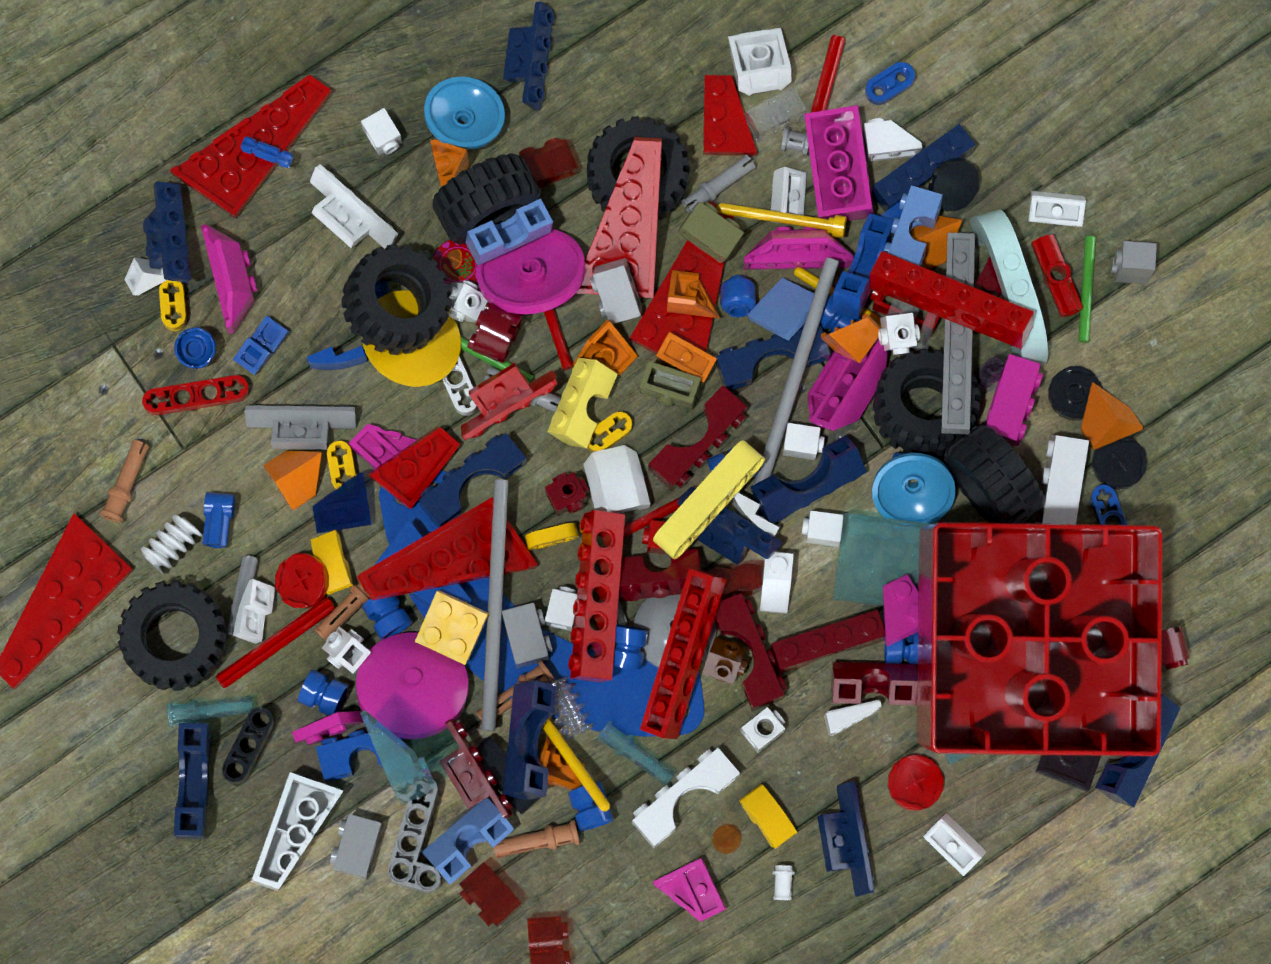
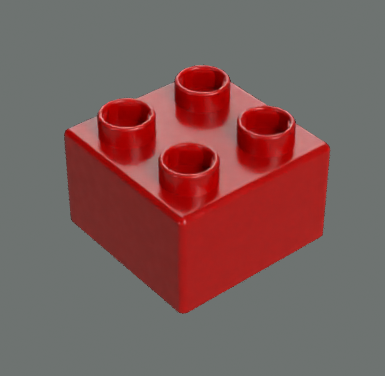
(1039, 639)

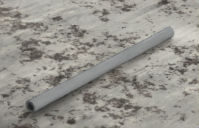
(797, 369)
(494, 605)

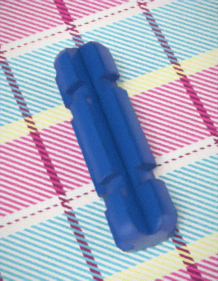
(267, 152)

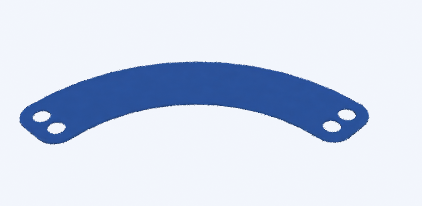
(617, 700)

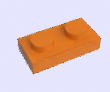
(685, 357)

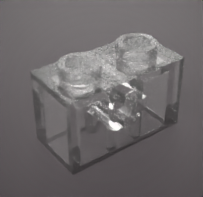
(775, 114)

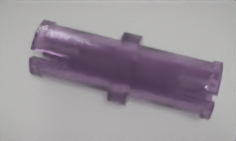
(990, 372)

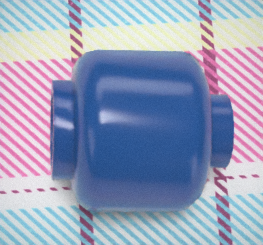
(737, 296)

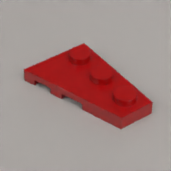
(724, 119)
(415, 466)

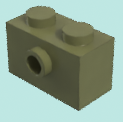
(710, 231)
(670, 386)

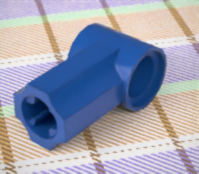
(218, 512)

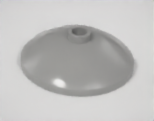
(656, 616)

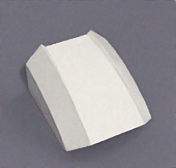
(760, 61)
(616, 480)

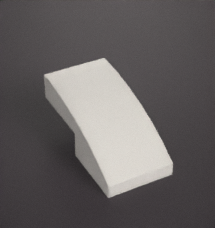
(748, 510)
(254, 606)

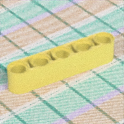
(708, 499)

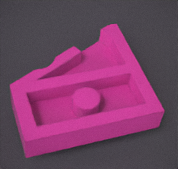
(378, 445)
(900, 609)
(330, 725)
(693, 890)

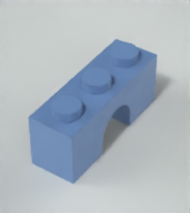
(919, 209)
(523, 227)
(479, 825)

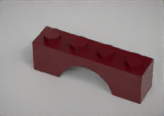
(675, 463)
(828, 640)
(762, 684)

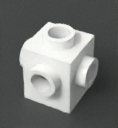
(466, 302)
(905, 326)
(345, 649)

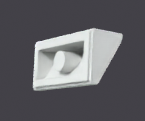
(788, 191)
(1056, 208)
(954, 844)

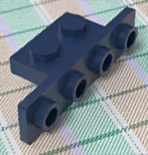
(529, 54)
(167, 234)
(733, 534)
(845, 840)

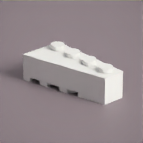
(1063, 479)
(295, 823)

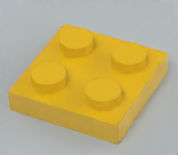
(451, 627)

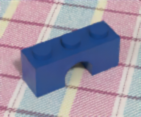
(337, 755)

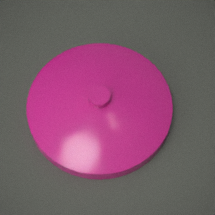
(534, 275)
(411, 687)

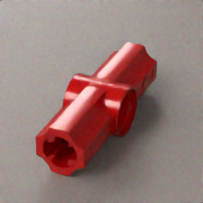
(1062, 291)

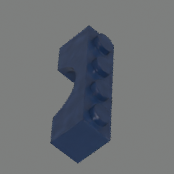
(920, 167)
(738, 365)
(499, 459)
(838, 466)
(531, 707)
(1127, 777)
(192, 800)

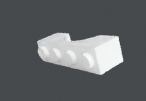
(712, 774)

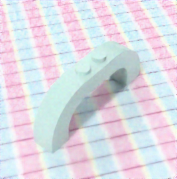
(999, 237)

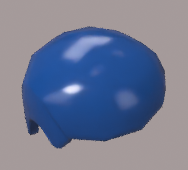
(195, 348)

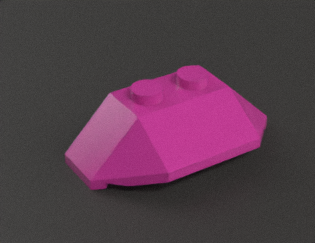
(796, 248)
(230, 276)
(845, 388)

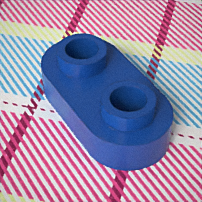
(889, 84)

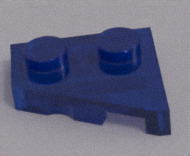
(343, 507)

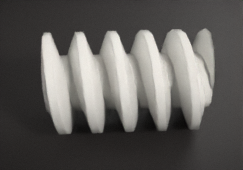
(170, 542)

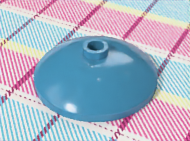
(465, 101)
(919, 501)

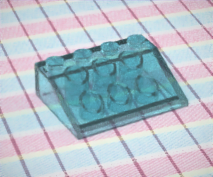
(874, 554)
(405, 771)

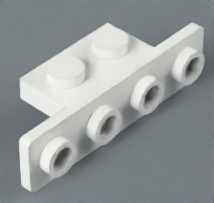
(347, 213)

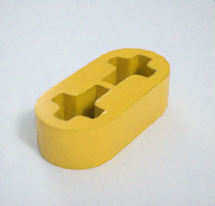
(179, 304)
(614, 437)
(334, 466)
(551, 536)

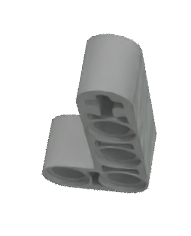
(418, 832)

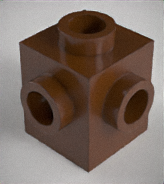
(725, 661)

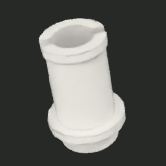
(783, 882)

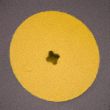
(425, 364)

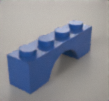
(854, 286)

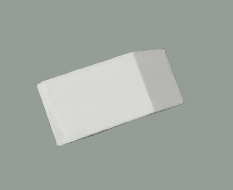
(142, 277)

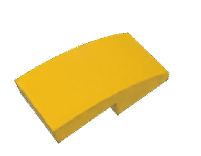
(330, 552)
(768, 816)

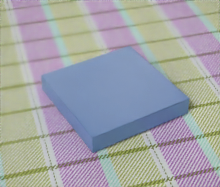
(783, 309)

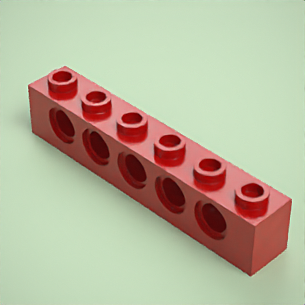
(951, 300)
(609, 556)
(683, 654)

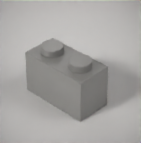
(1134, 262)
(616, 291)
(525, 635)
(356, 847)

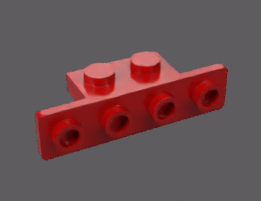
(503, 395)

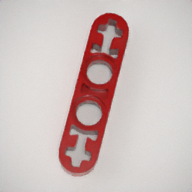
(195, 390)

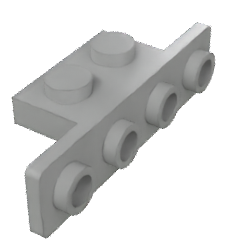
(300, 425)

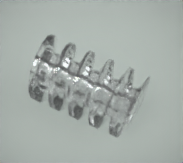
(569, 710)

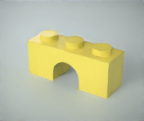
(571, 420)

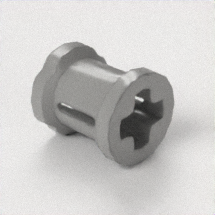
(791, 145)

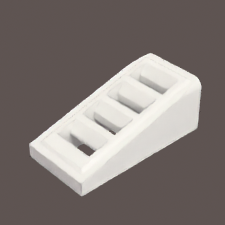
(842, 718)

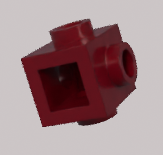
(563, 502)

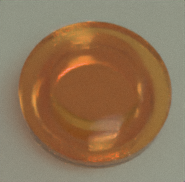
(726, 839)

